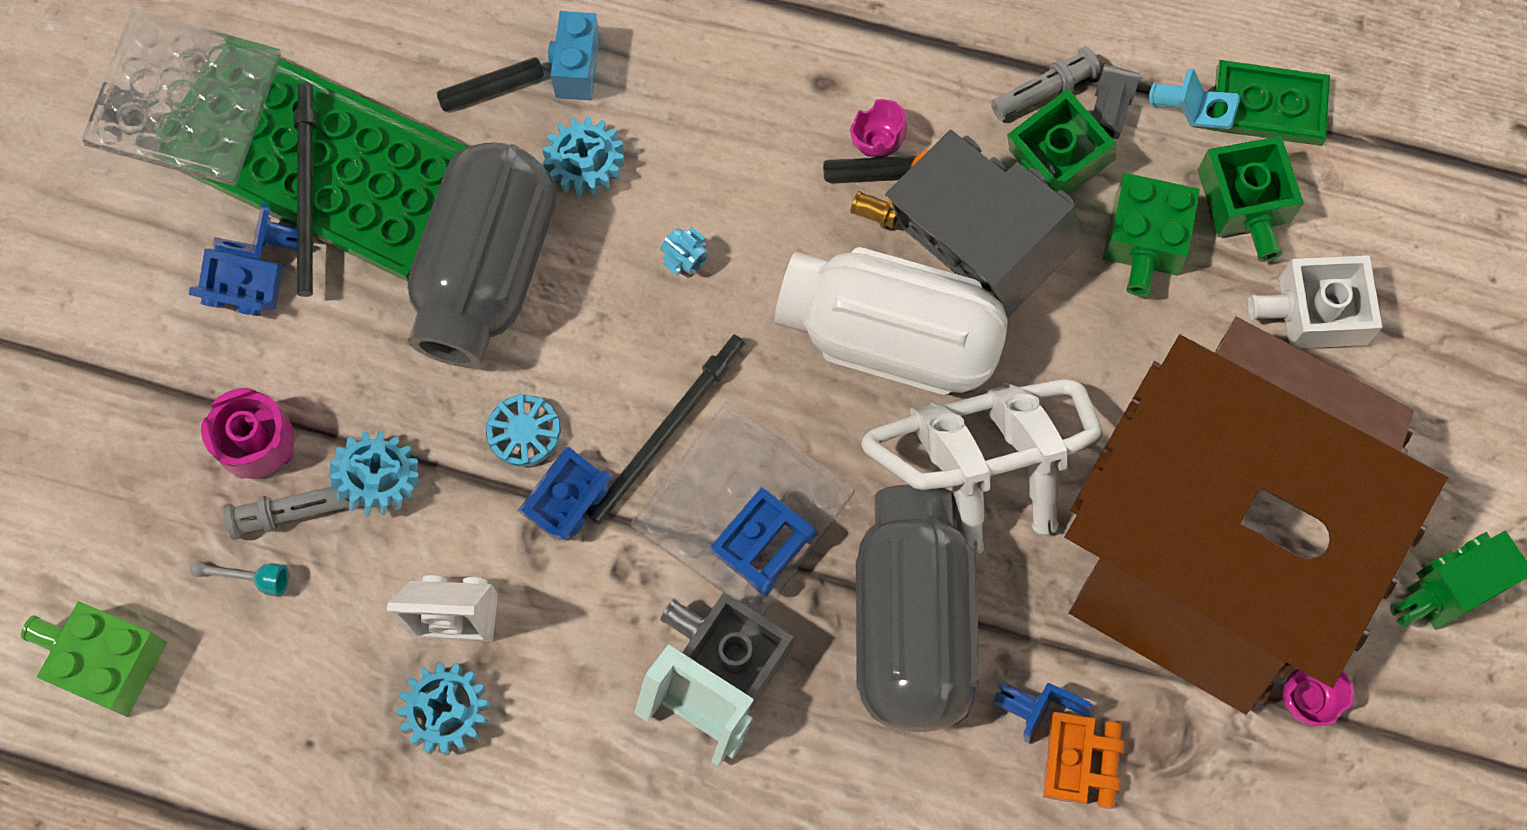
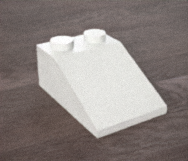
(446, 609)

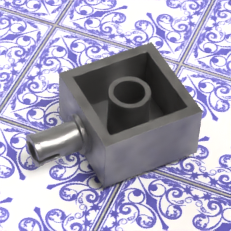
(732, 643)

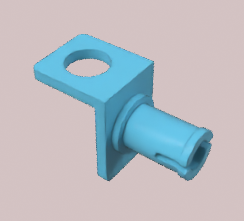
(1195, 101)

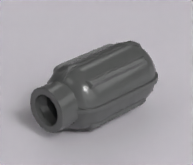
(478, 251)
(916, 613)

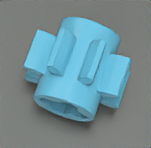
(684, 251)

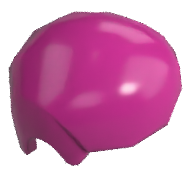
(880, 129)
(1315, 702)

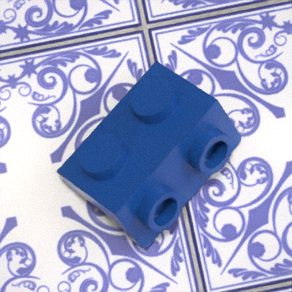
(238, 281)
(565, 495)

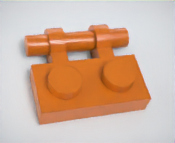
(1069, 760)

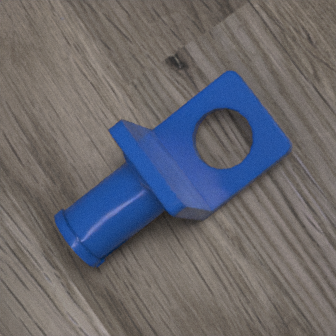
(265, 233)
(1034, 709)

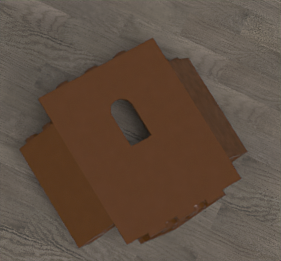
(1181, 473)

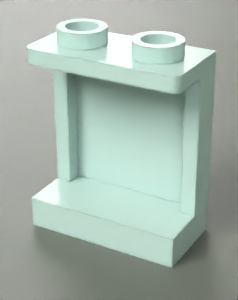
(698, 698)

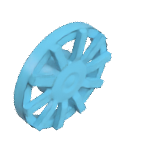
(523, 430)

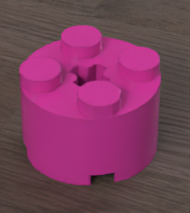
(242, 453)

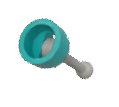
(269, 579)

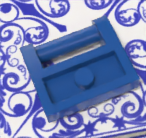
(753, 531)

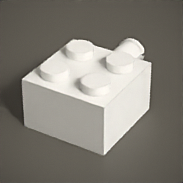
(1324, 302)

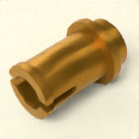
(873, 209)

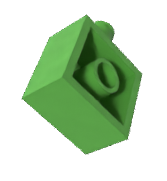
(96, 656)

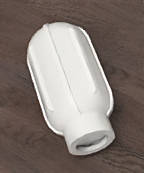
(895, 318)

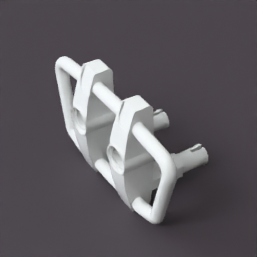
(962, 464)

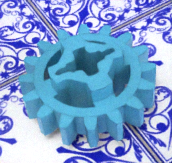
(565, 153)
(354, 470)
(437, 725)

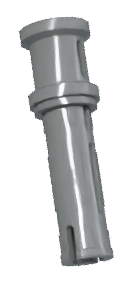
(1058, 78)
(268, 518)

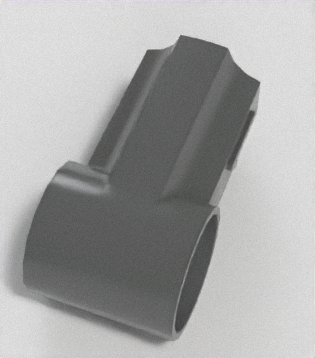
(1114, 94)

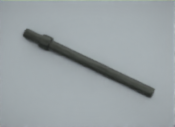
(305, 122)
(713, 370)

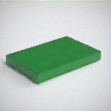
(1274, 102)

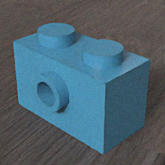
(574, 55)

